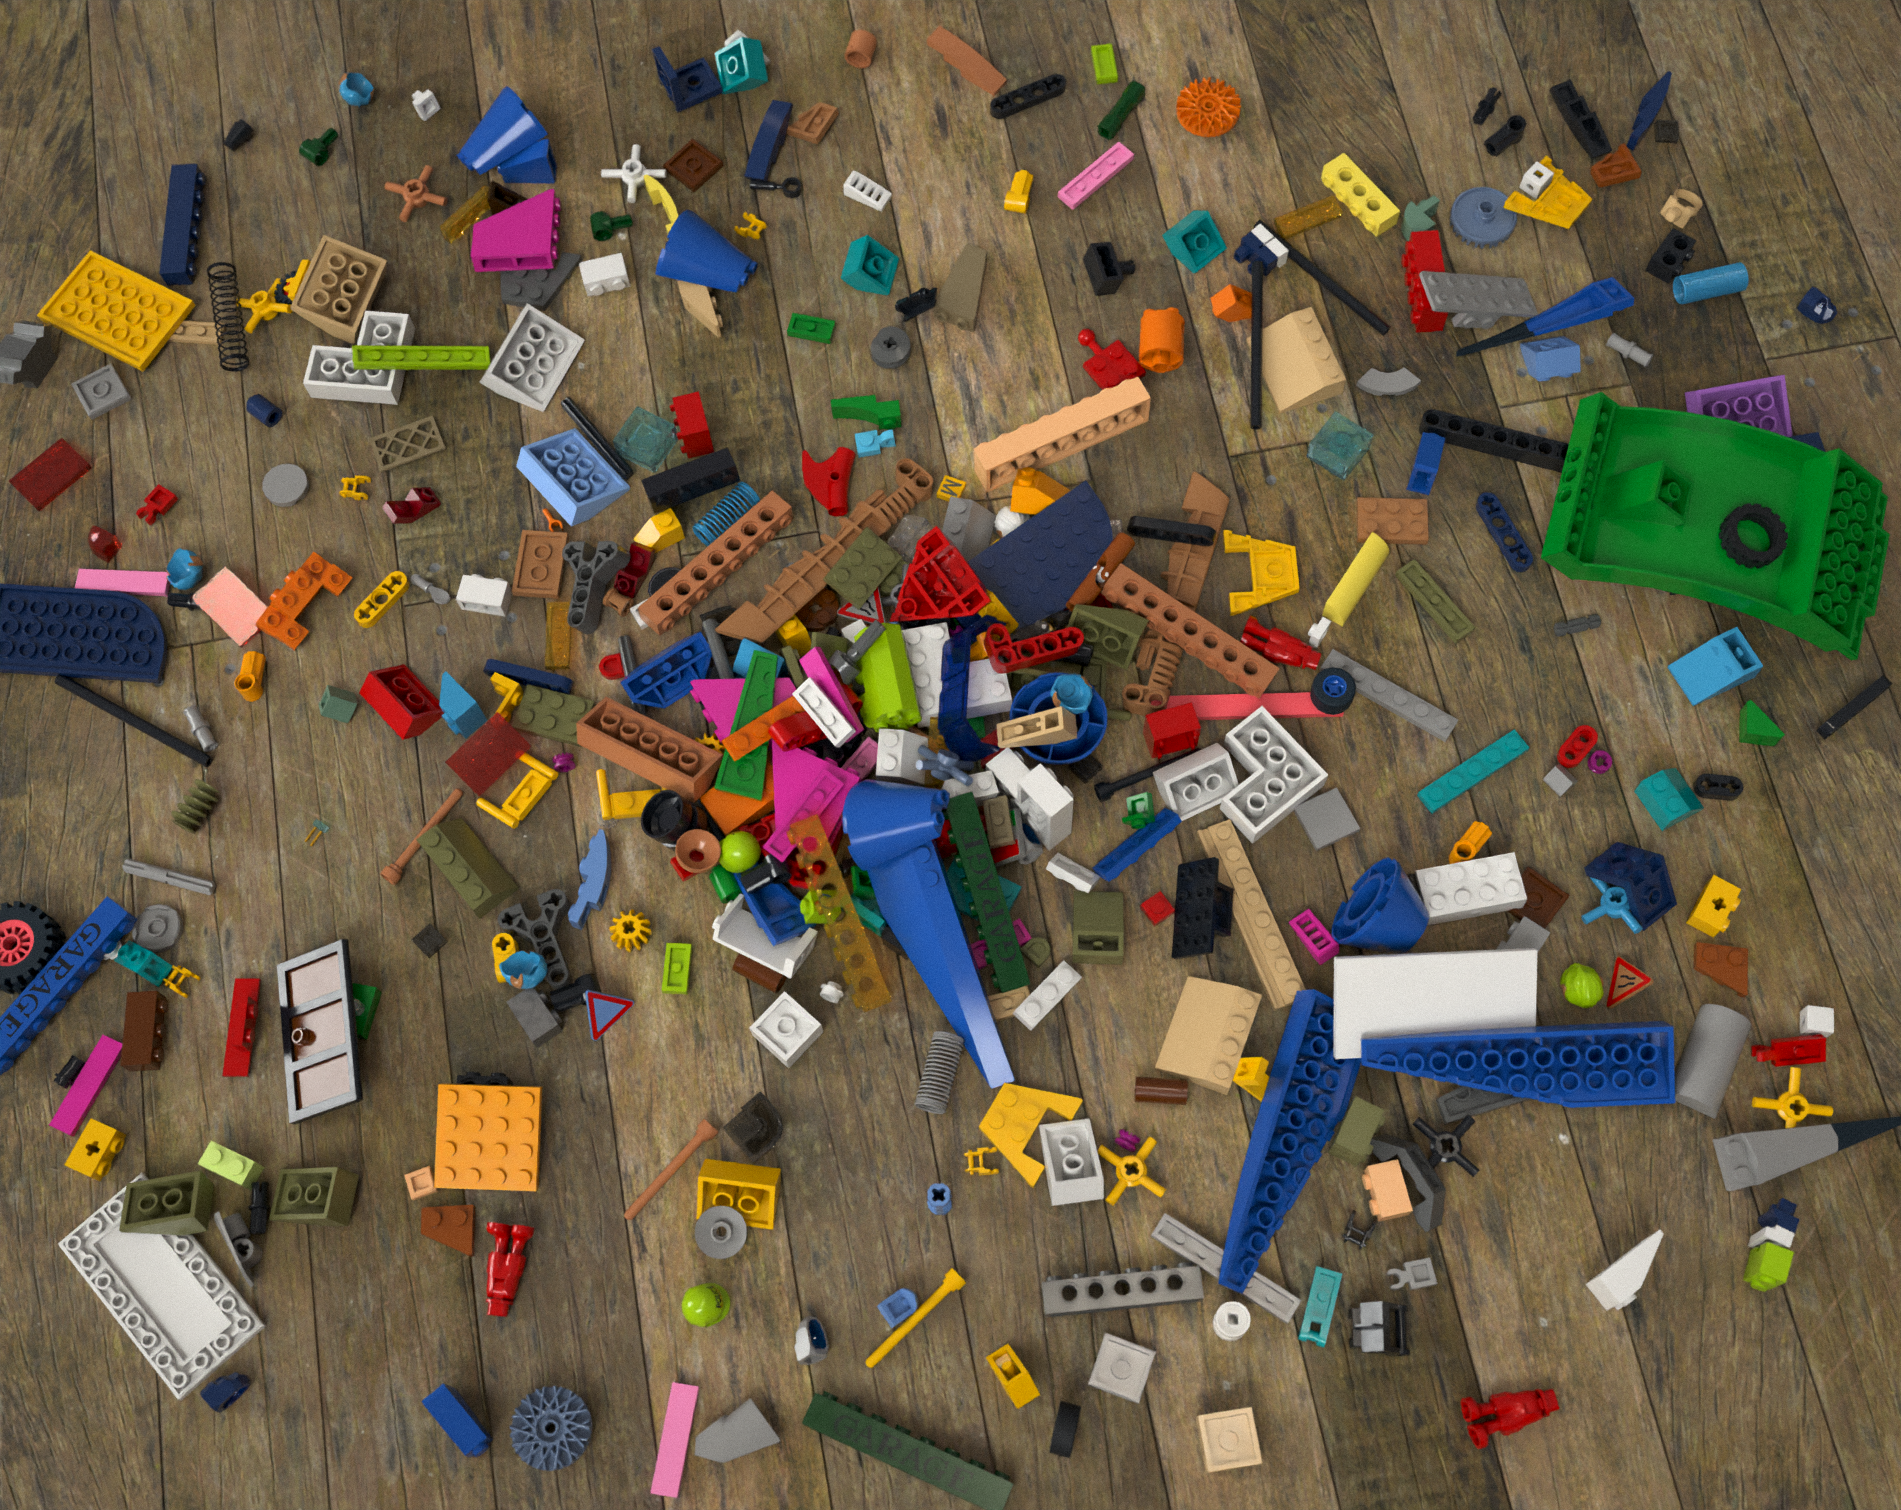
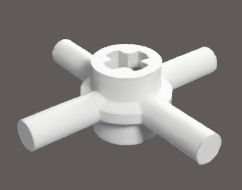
(633, 173)

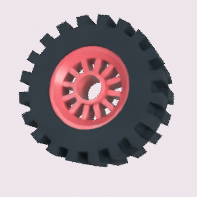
(37, 939)

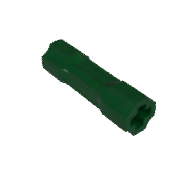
(1130, 98)

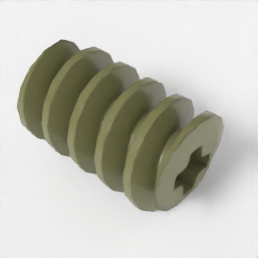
(194, 806)

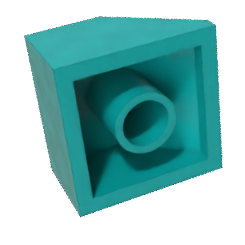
(741, 65)
(1195, 240)
(869, 266)
(1668, 798)

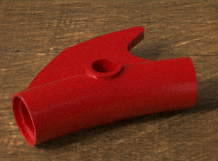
(829, 479)

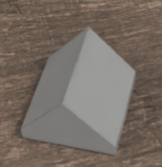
(1560, 780)

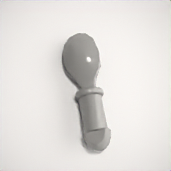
(438, 595)

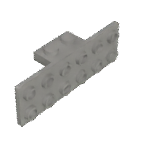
(1477, 298)

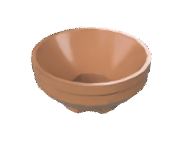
(699, 841)

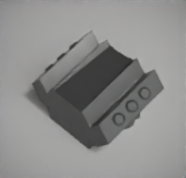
(26, 354)

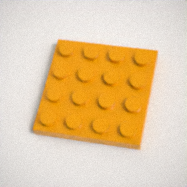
(488, 1137)

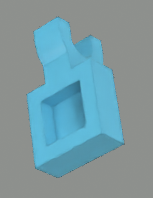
(869, 442)

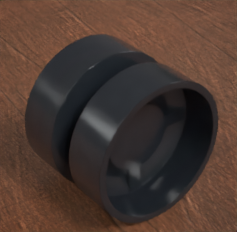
(670, 816)

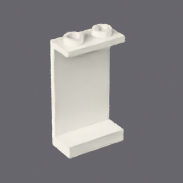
(741, 933)

